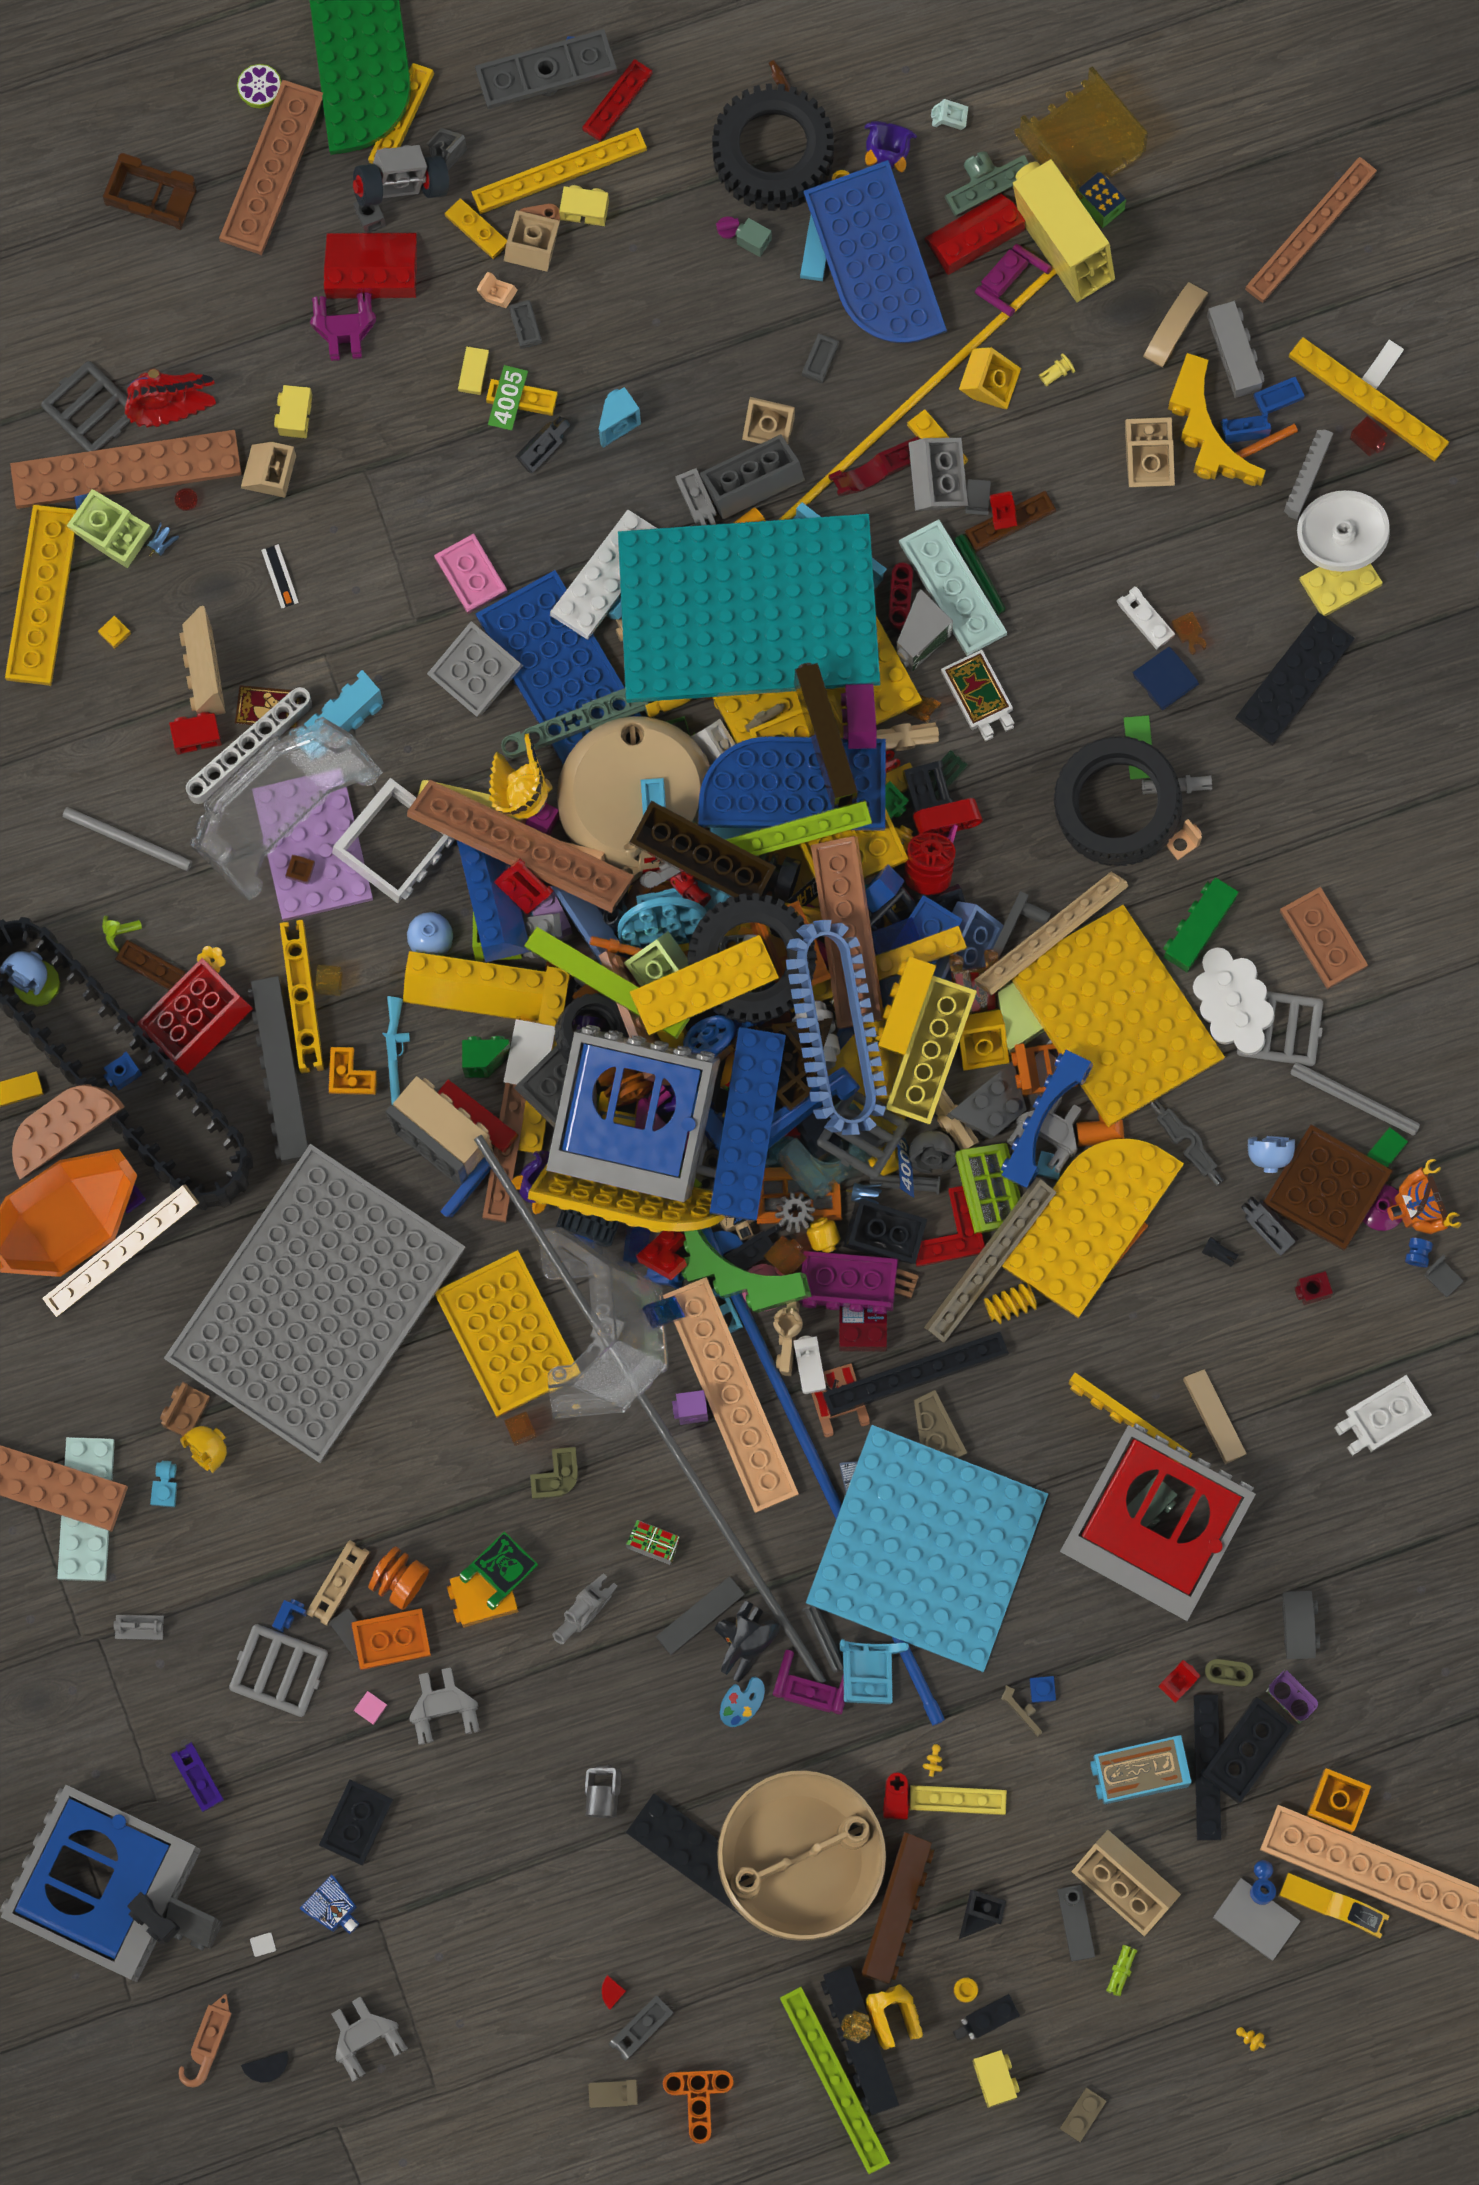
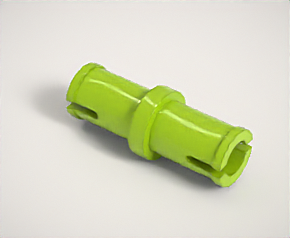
(1121, 1970)

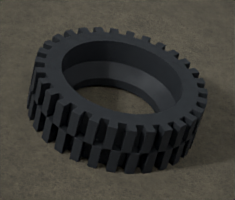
(778, 186)
(758, 909)

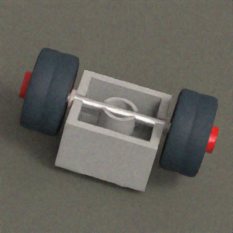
(400, 173)

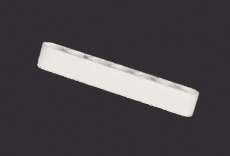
(253, 735)

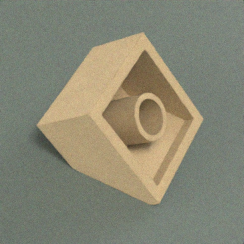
(531, 240)

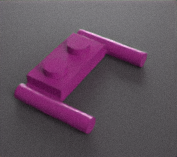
(1005, 273)
(806, 1691)

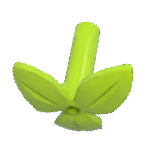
(113, 928)

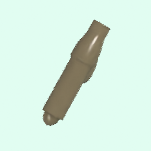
(762, 717)

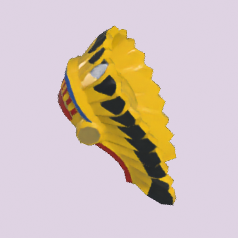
(519, 791)

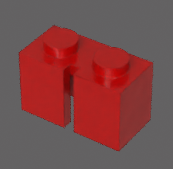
(195, 731)

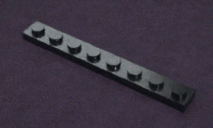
(915, 1374)

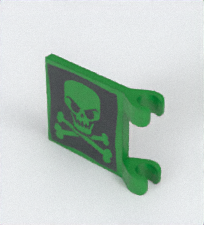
(502, 1566)

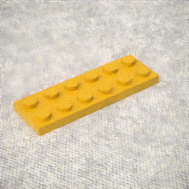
(704, 985)

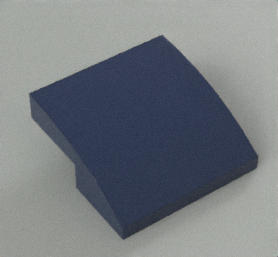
(1165, 678)

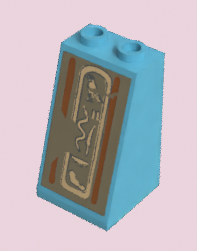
(1141, 1770)

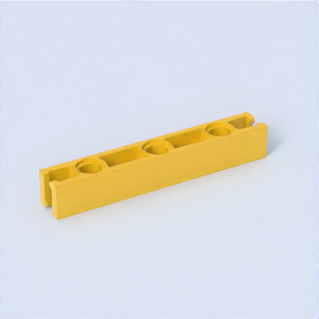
(303, 1012)

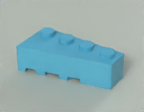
(353, 704)

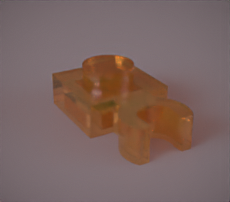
(1188, 630)

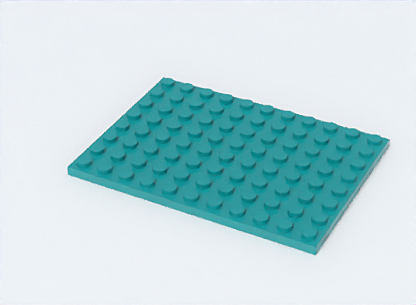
(746, 607)

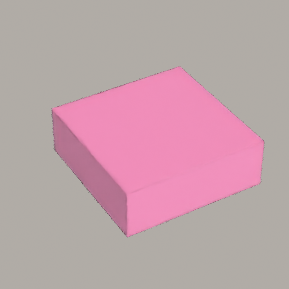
(370, 1708)

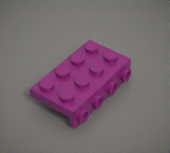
(850, 1282)

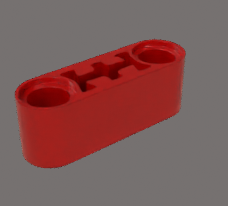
(943, 817)

